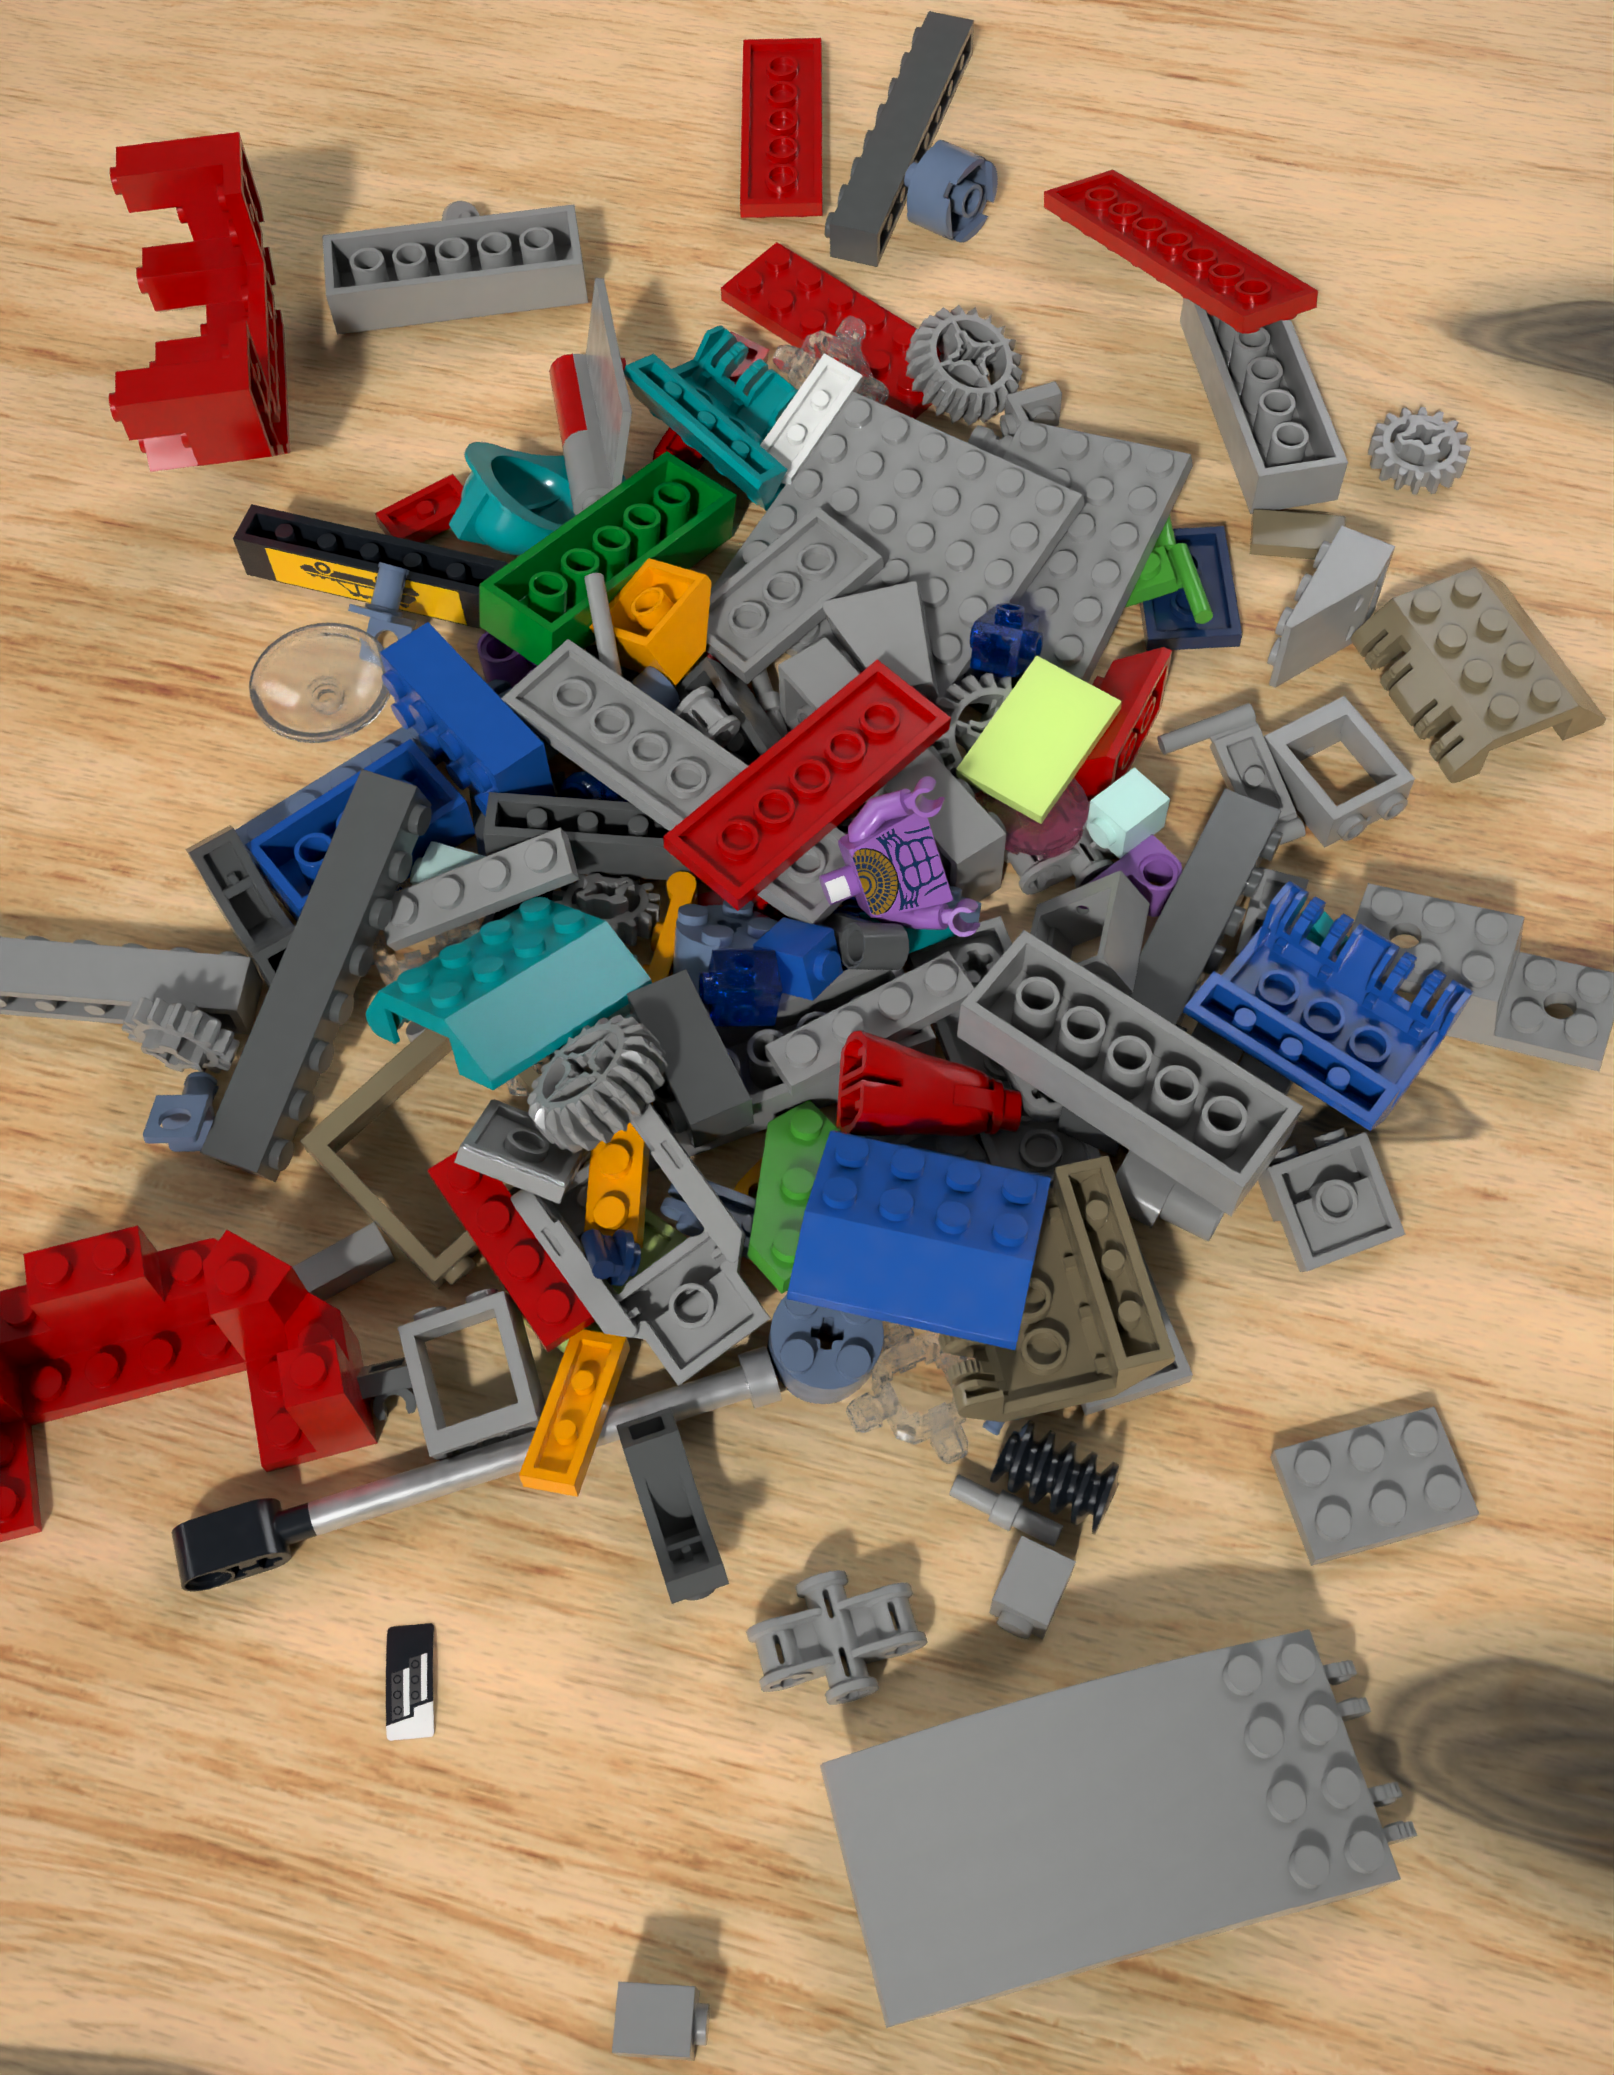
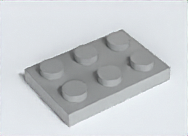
(1373, 1485)

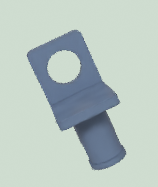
(385, 603)
(185, 1116)

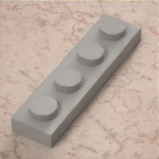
(481, 888)
(888, 1012)

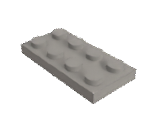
(783, 590)

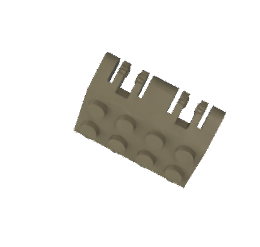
(1475, 663)
(1086, 1312)

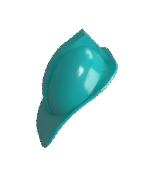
(511, 498)

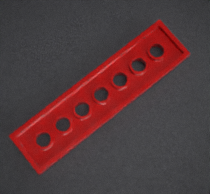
(1181, 251)

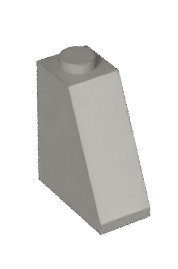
(887, 627)

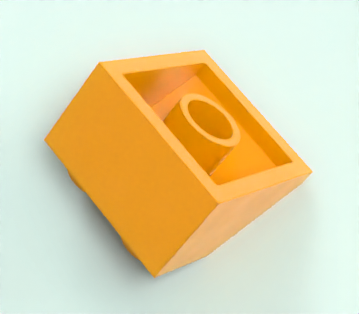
(661, 619)

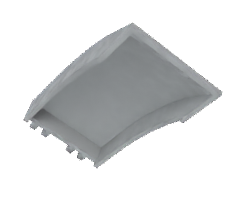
(1107, 1823)

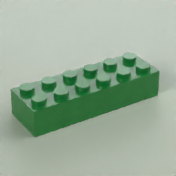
(655, 514)

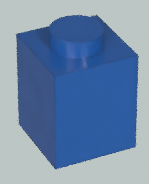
(804, 955)

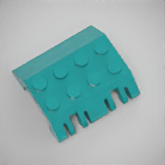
(715, 414)
(514, 989)

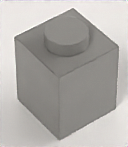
(1031, 1589)
(659, 2021)

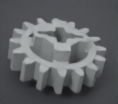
(1419, 450)
(620, 901)
(180, 1035)

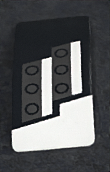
(409, 1682)

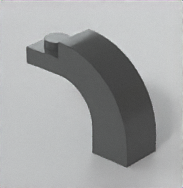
(243, 899)
(672, 1507)

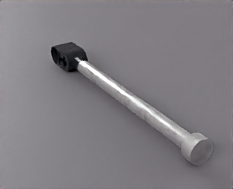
(258, 1532)

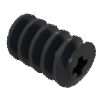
(1057, 1474)

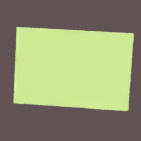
(1038, 739)

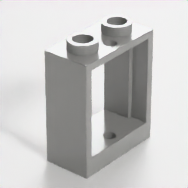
(1318, 731)
(1113, 912)
(490, 1427)

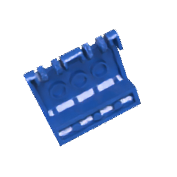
(1328, 1014)
(919, 1239)

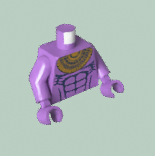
(897, 866)

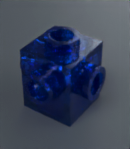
(994, 648)
(742, 987)

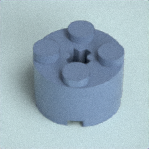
(950, 191)
(714, 928)
(818, 1373)

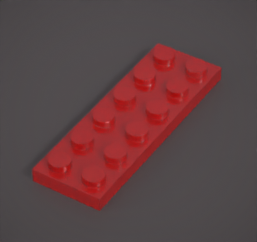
(781, 128)
(801, 299)
(806, 784)

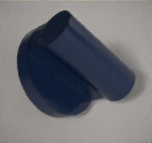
(612, 1256)

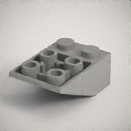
(1330, 603)

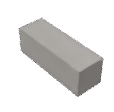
(345, 1263)

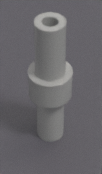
(769, 701)
(1006, 1510)

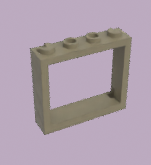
(359, 1112)

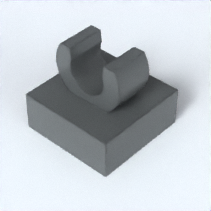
(386, 1380)

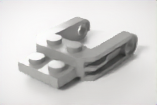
(689, 1300)

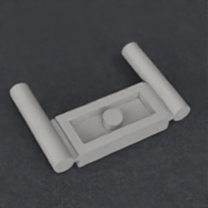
(1242, 760)

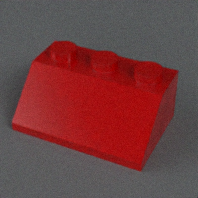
(1140, 686)

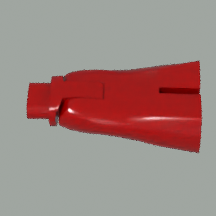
(908, 1092)

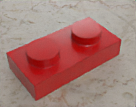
(423, 512)

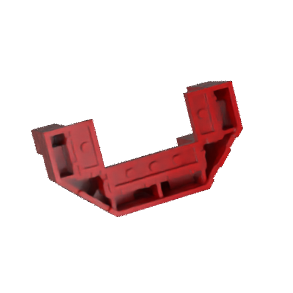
(227, 389)
(129, 1321)

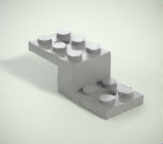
(1509, 986)

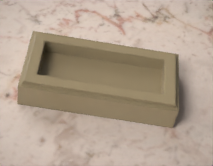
(1291, 533)

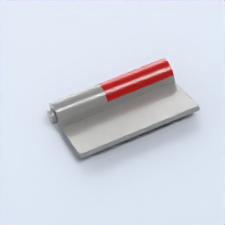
(593, 408)

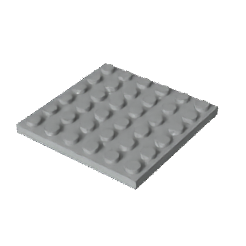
(933, 511)

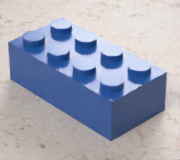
(462, 719)
(295, 847)

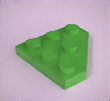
(785, 1182)

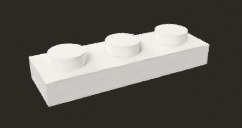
(810, 414)

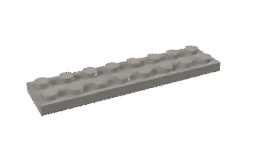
(651, 759)

